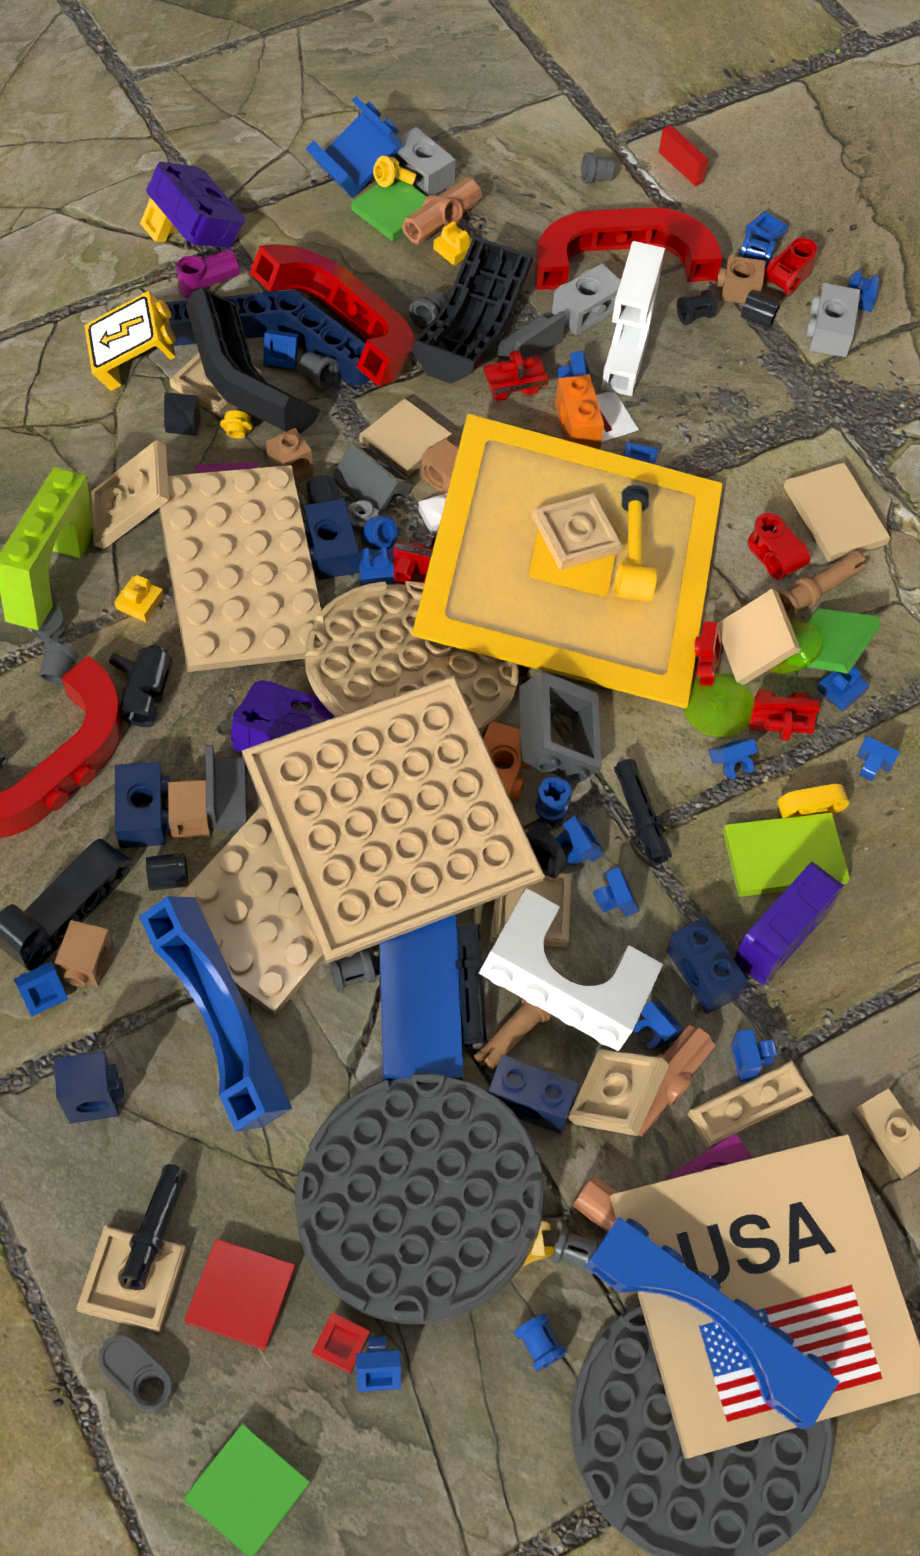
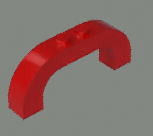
(617, 230)
(385, 330)
(76, 760)

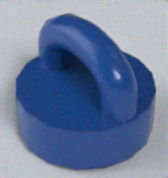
(380, 532)

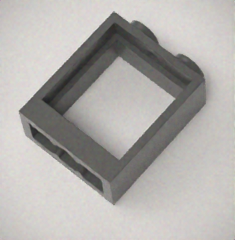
(551, 693)

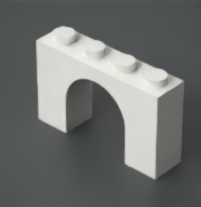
(633, 317)
(600, 1011)

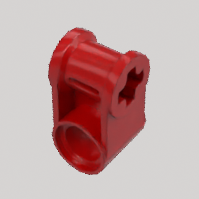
(792, 265)
(777, 550)

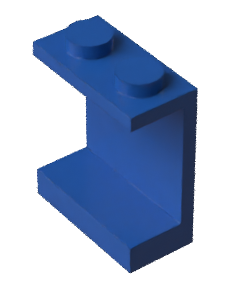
(356, 150)

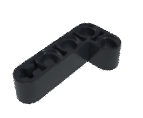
(40, 929)

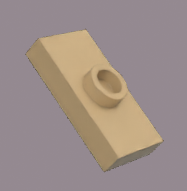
(892, 1131)

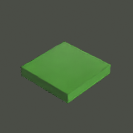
(388, 207)
(844, 638)
(247, 1491)

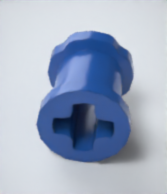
(757, 249)
(553, 799)
(540, 1342)

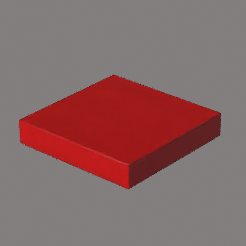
(240, 1294)

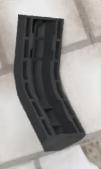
(474, 311)
(231, 368)

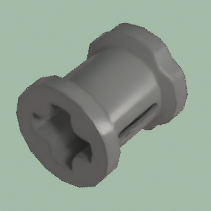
(352, 970)
(563, 1253)

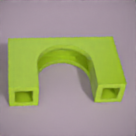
(56, 522)

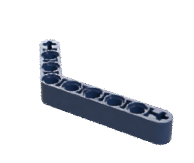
(287, 313)

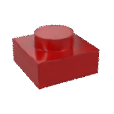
(340, 1343)

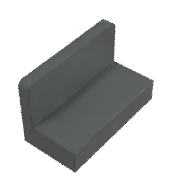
(534, 337)
(370, 476)
(225, 791)

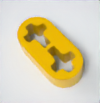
(813, 801)

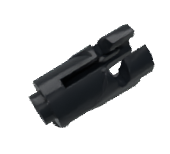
(145, 685)

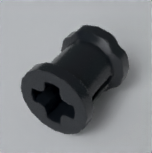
(700, 301)

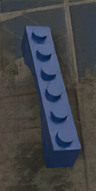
(246, 1075)
(787, 1379)

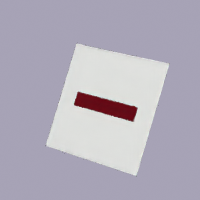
(615, 416)

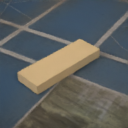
(750, 1104)

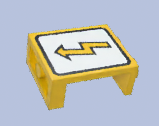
(127, 333)

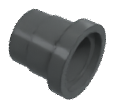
(596, 168)
(425, 309)
(319, 369)
(56, 662)

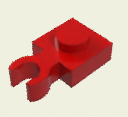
(708, 648)

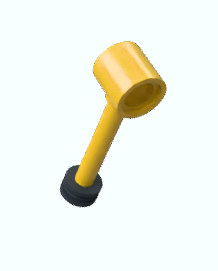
(633, 578)

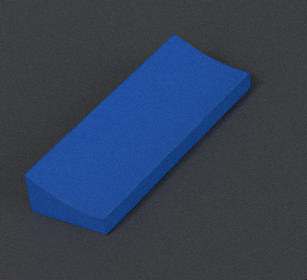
(421, 1003)

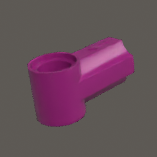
(198, 273)

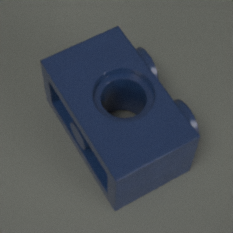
(331, 539)
(133, 786)
(706, 965)
(88, 1087)
(534, 1093)

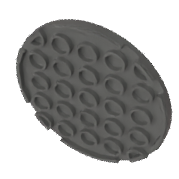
(419, 1198)
(705, 1505)

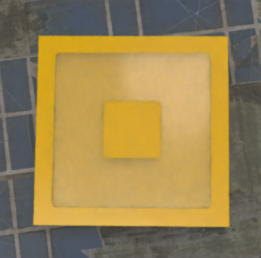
(504, 596)

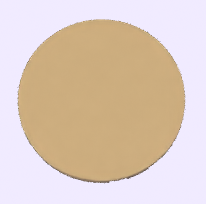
(366, 654)

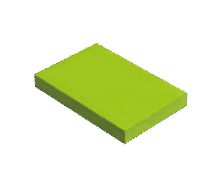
(776, 851)

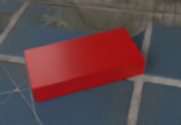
(683, 155)

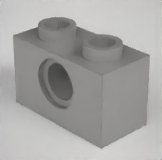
(428, 160)
(587, 298)
(834, 319)

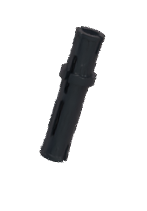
(647, 824)
(471, 983)
(148, 1242)

